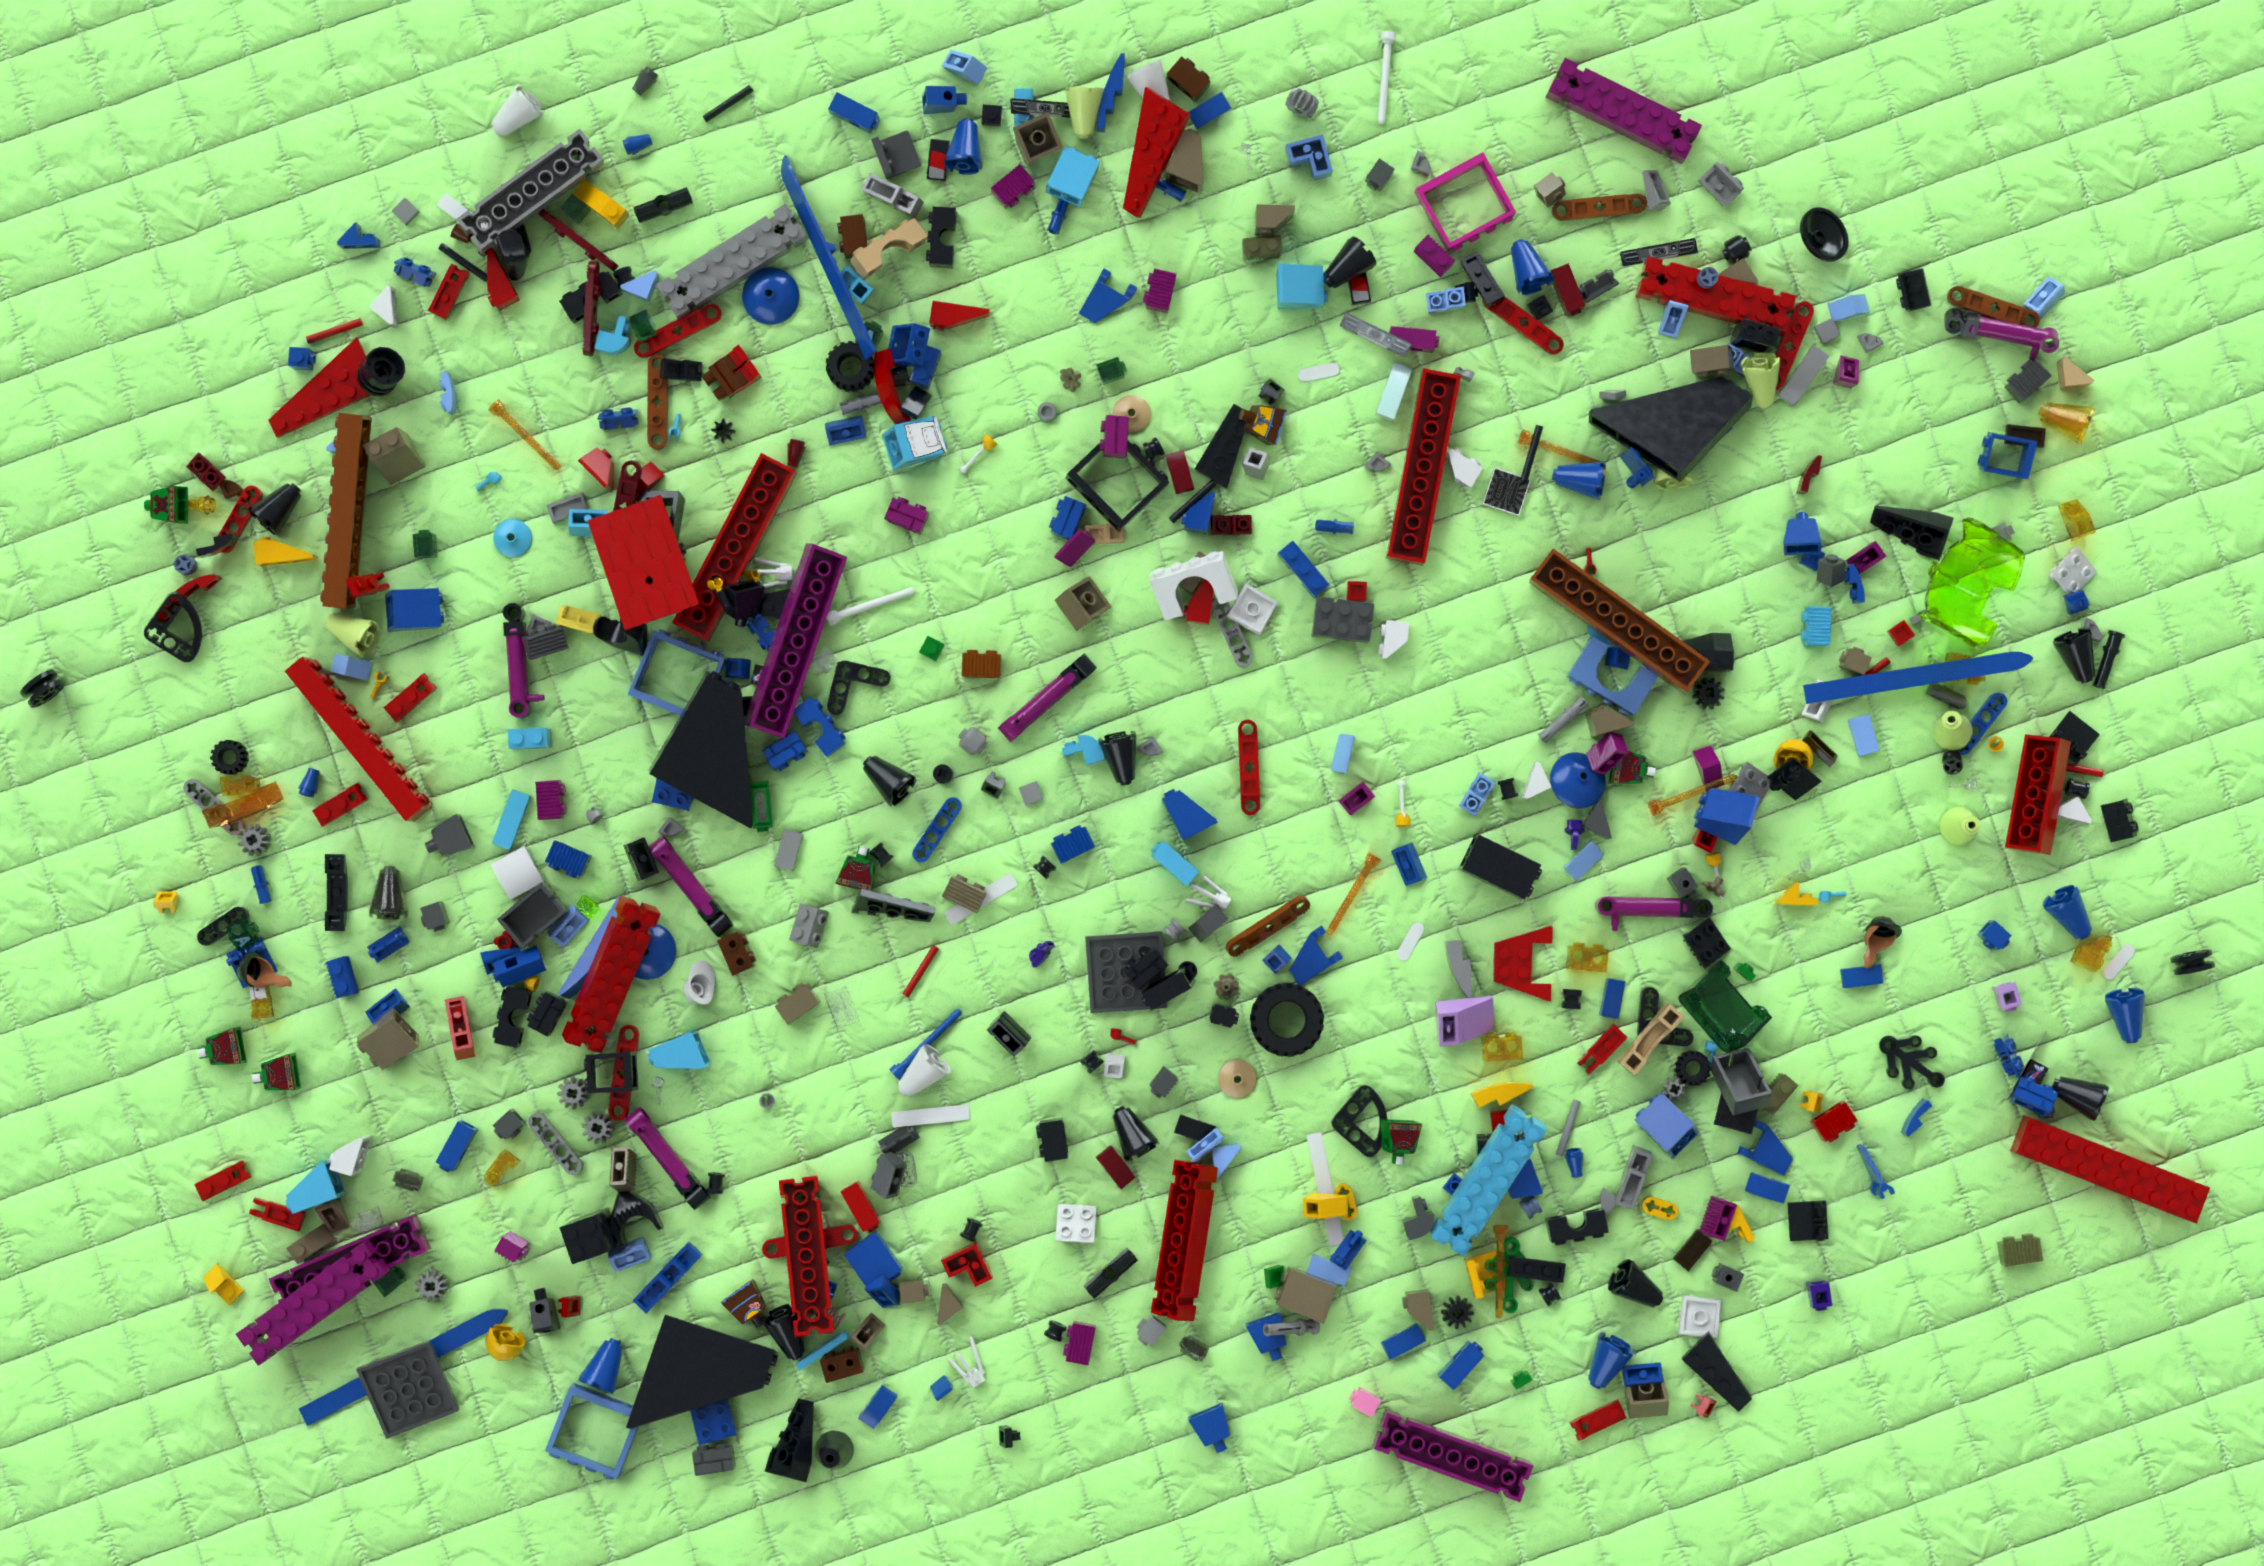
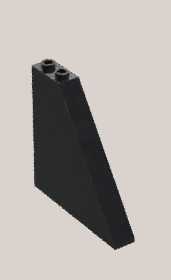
(1677, 424)
(709, 751)
(696, 1369)

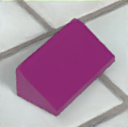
(1075, 548)

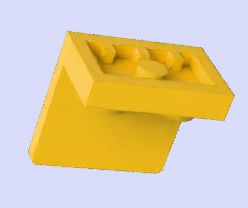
(1478, 1273)

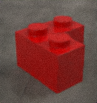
(969, 1259)

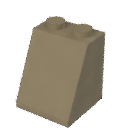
(1186, 162)
(394, 455)
(388, 1039)
(1305, 1294)

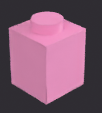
(1364, 1401)

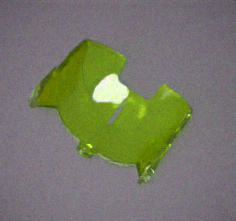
(1979, 565)

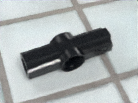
(651, 208)
(1119, 1264)

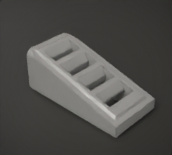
(1655, 191)

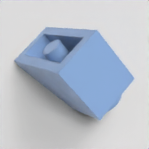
(965, 66)

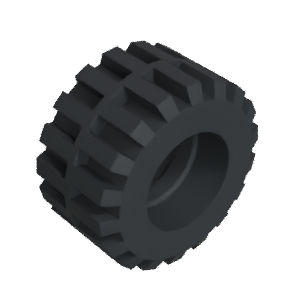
(849, 383)

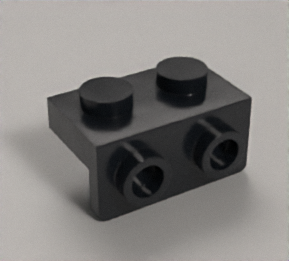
(1914, 290)
(2119, 820)

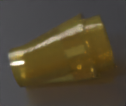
(202, 504)

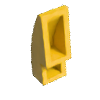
(1500, 1092)

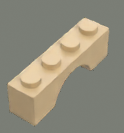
(907, 236)
(1641, 1048)

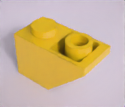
(1325, 1205)

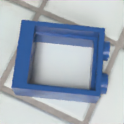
(905, 353)
(2025, 461)

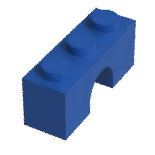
(1303, 568)
(810, 712)

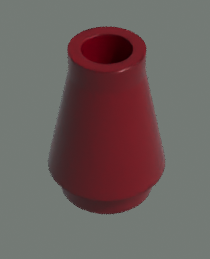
(795, 450)

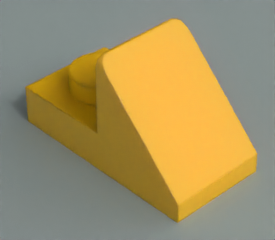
(1791, 894)
(1744, 1230)
(223, 1284)

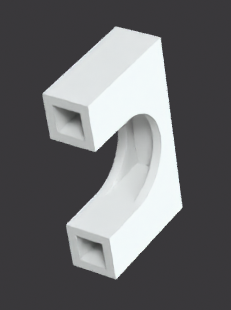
(1211, 567)

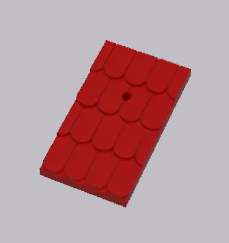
(640, 545)

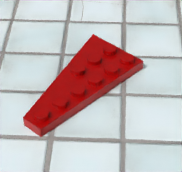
(1156, 138)
(324, 394)

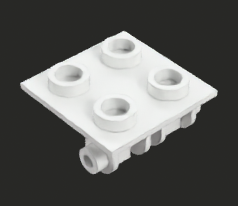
(2072, 571)
(1075, 1223)

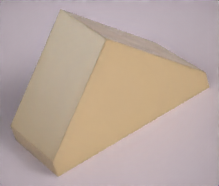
(2071, 376)

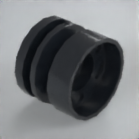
(380, 371)

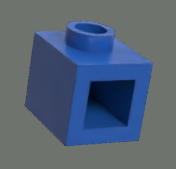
(301, 358)
(1994, 935)

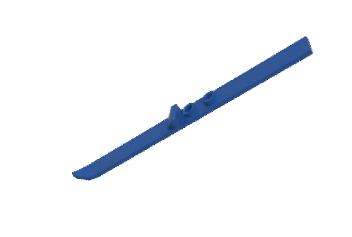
(824, 252)
(1915, 676)
(442, 1344)

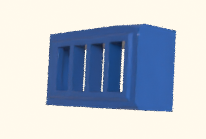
(489, 957)

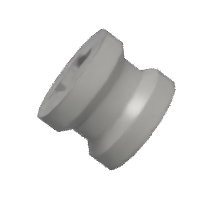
(1174, 929)

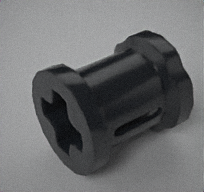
(1507, 788)
(2077, 788)
(881, 854)
(715, 1182)
(971, 1229)

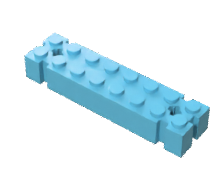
(1488, 1180)

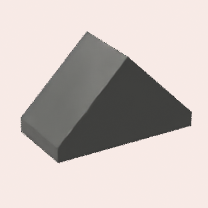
(1597, 821)
(1208, 923)

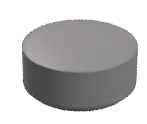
(1047, 412)

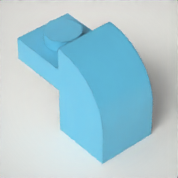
(856, 285)
(614, 343)
(1088, 745)

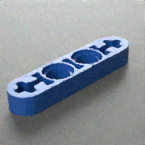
(1982, 725)
(939, 831)

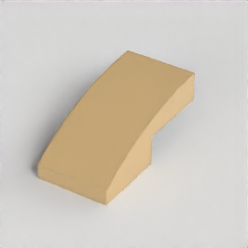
(1105, 534)

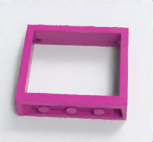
(1479, 160)

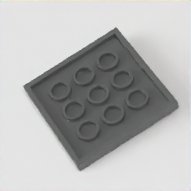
(1106, 960)
(408, 1389)

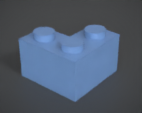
(1312, 152)

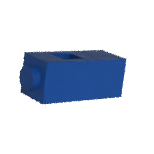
(854, 113)
(518, 966)
(456, 1146)
(1461, 1364)

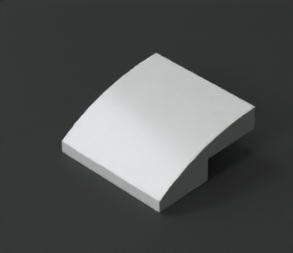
(517, 872)

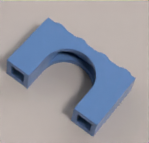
(1585, 674)

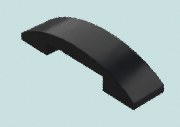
(336, 892)

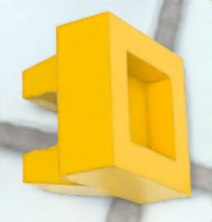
(166, 900)
(1814, 1103)

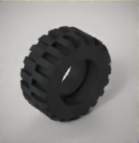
(1260, 1019)

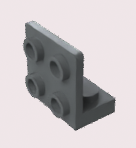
(896, 154)

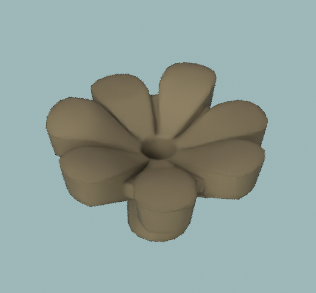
(1070, 379)
(1715, 886)
(1226, 981)

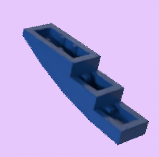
(1113, 88)
(667, 1277)

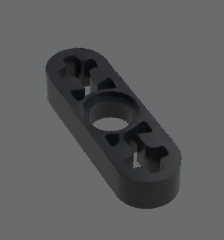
(208, 929)

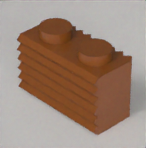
(981, 665)

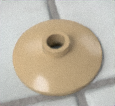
(1141, 408)
(1237, 1068)

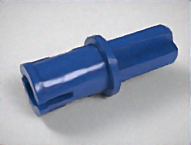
(1171, 189)
(1058, 217)
(1334, 526)
(261, 884)

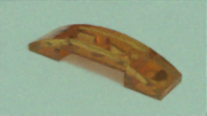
(243, 807)

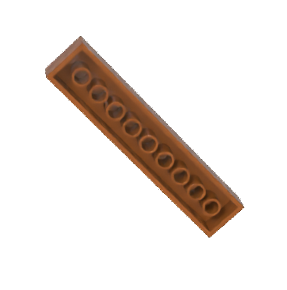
(347, 509)
(1619, 621)

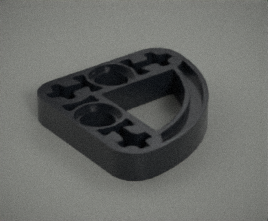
(162, 626)
(1349, 1118)

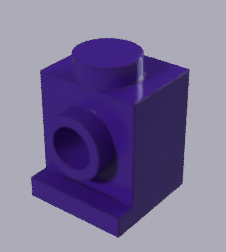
(1825, 1299)

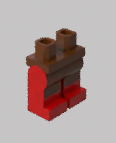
(733, 374)

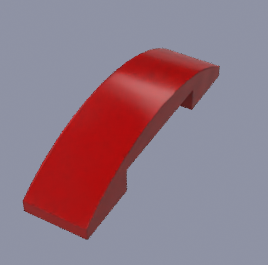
(886, 388)
(203, 582)

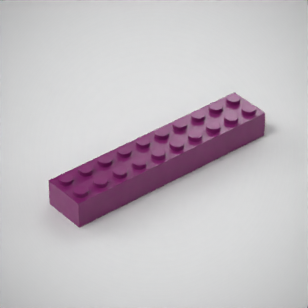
(795, 640)

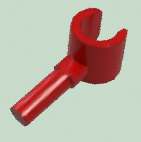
(1589, 561)
(1116, 1034)

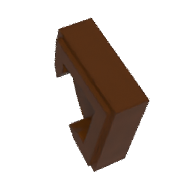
(230, 489)

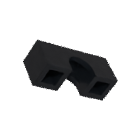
(942, 220)
(574, 302)
(507, 1032)
(1593, 1225)

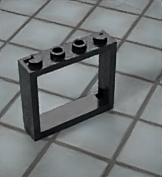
(1099, 504)

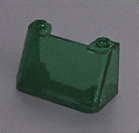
(1722, 1009)

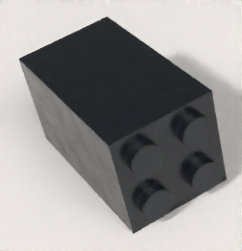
(1500, 867)
(588, 1236)

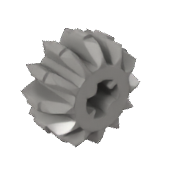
(1302, 103)
(251, 847)
(574, 1101)
(596, 1133)
(424, 1285)

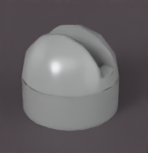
(594, 815)
(771, 1100)

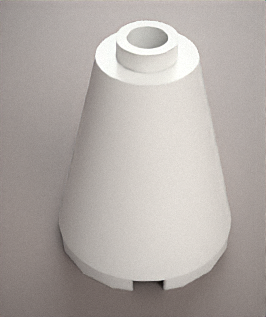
(1151, 77)
(516, 111)
(923, 1071)

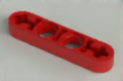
(234, 516)

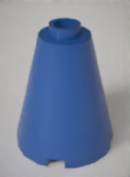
(964, 149)
(1529, 268)
(1581, 478)
(2069, 911)
(2127, 1012)
(1608, 1359)
(604, 1367)

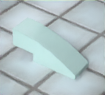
(1393, 391)

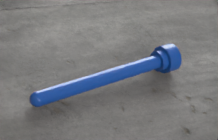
(899, 1069)

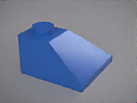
(1199, 515)

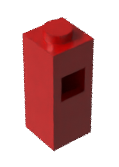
(861, 1207)

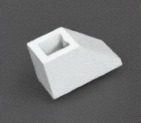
(1462, 469)
(1394, 636)

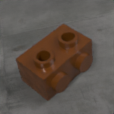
(737, 953)
(842, 1364)

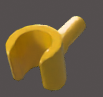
(378, 684)

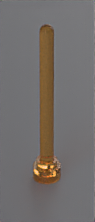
(499, 410)
(1525, 438)
(1657, 806)
(1370, 862)
(1500, 1232)

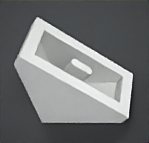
(385, 306)
(1536, 782)
(2074, 810)

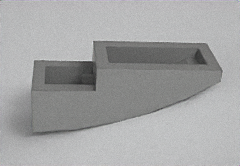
(892, 195)
(1803, 375)
(1459, 967)
(1633, 1177)

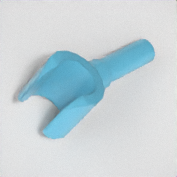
(674, 430)
(494, 477)
(1825, 895)
(1712, 1048)

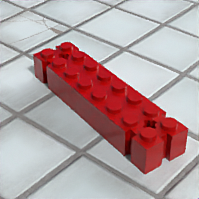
(1725, 300)
(611, 974)
(1184, 1240)
(806, 1256)

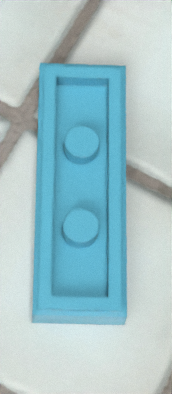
(511, 819)
(823, 1349)

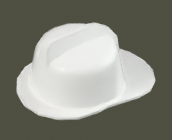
(700, 983)

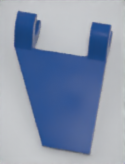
(1104, 299)
(1311, 959)
(1768, 1150)
(1874, 1174)

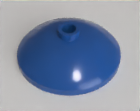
(777, 307)
(1569, 785)
(660, 955)

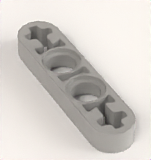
(1229, 633)
(215, 800)
(558, 1141)

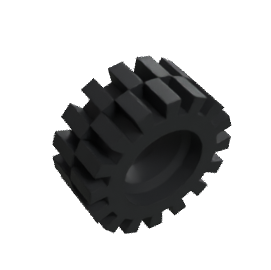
(221, 748)
(1681, 1068)

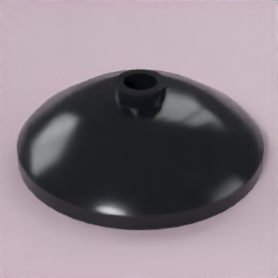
(1824, 234)

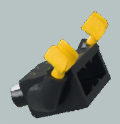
(740, 599)

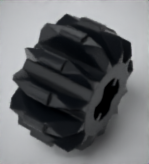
(1715, 694)
(1464, 1308)

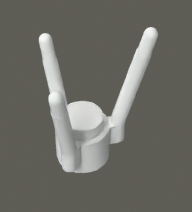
(782, 572)
(1221, 899)
(974, 1375)

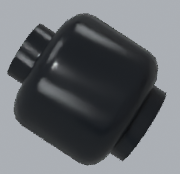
(1736, 249)

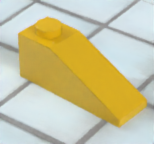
(601, 204)
(272, 552)

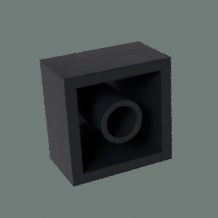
(1053, 1139)

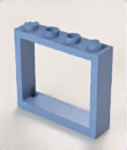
(646, 659)
(575, 1459)

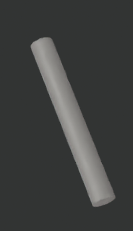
(1568, 1127)

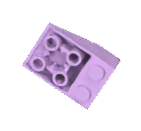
(1463, 1019)

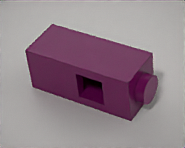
(1420, 339)

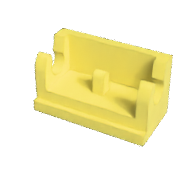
(576, 619)

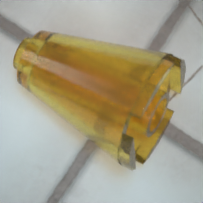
(2067, 419)

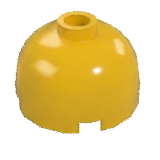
(1793, 748)
(503, 1343)

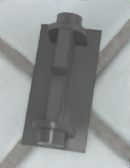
(1604, 283)
(898, 1139)

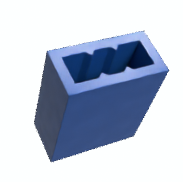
(873, 1259)

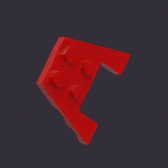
(1514, 962)

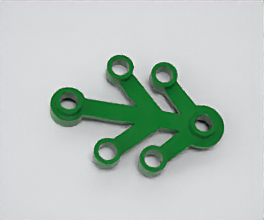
(1514, 1251)

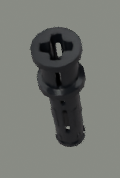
(2110, 650)

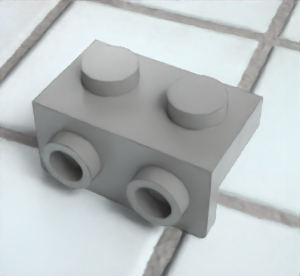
(1721, 184)
(808, 925)

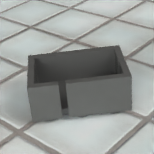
(1342, 620)
(533, 914)
(1741, 1081)

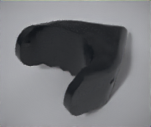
(515, 251)
(613, 633)
(629, 1205)

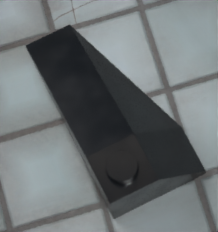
(1918, 528)
(1716, 648)
(794, 1450)

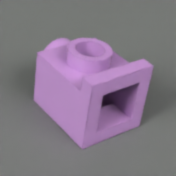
(2013, 996)

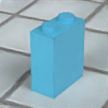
(1072, 176)
(1174, 863)

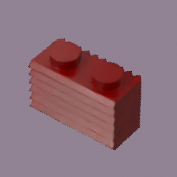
(1834, 1121)

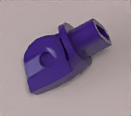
(1574, 828)
(1041, 953)

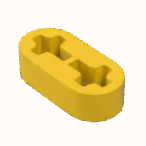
(1351, 1202)
(1658, 1212)

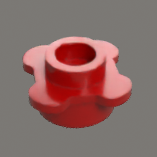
(499, 941)

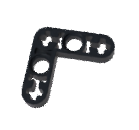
(852, 675)
(1642, 1023)

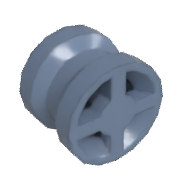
(1710, 275)
(181, 564)
(1530, 1207)

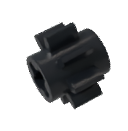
(727, 435)

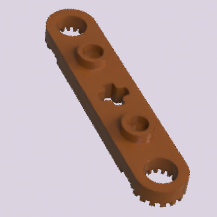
(1585, 209)
(1980, 303)
(657, 416)
(1259, 931)

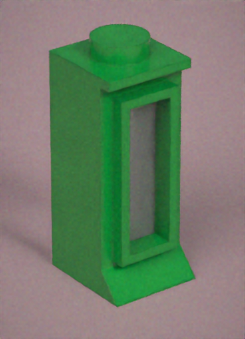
(760, 805)

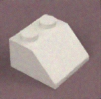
(351, 1157)

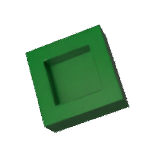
(931, 648)
(1745, 971)
(1273, 1276)
(1520, 1379)

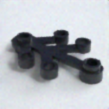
(1908, 1060)

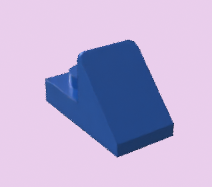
(352, 239)

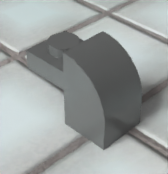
(1421, 1223)

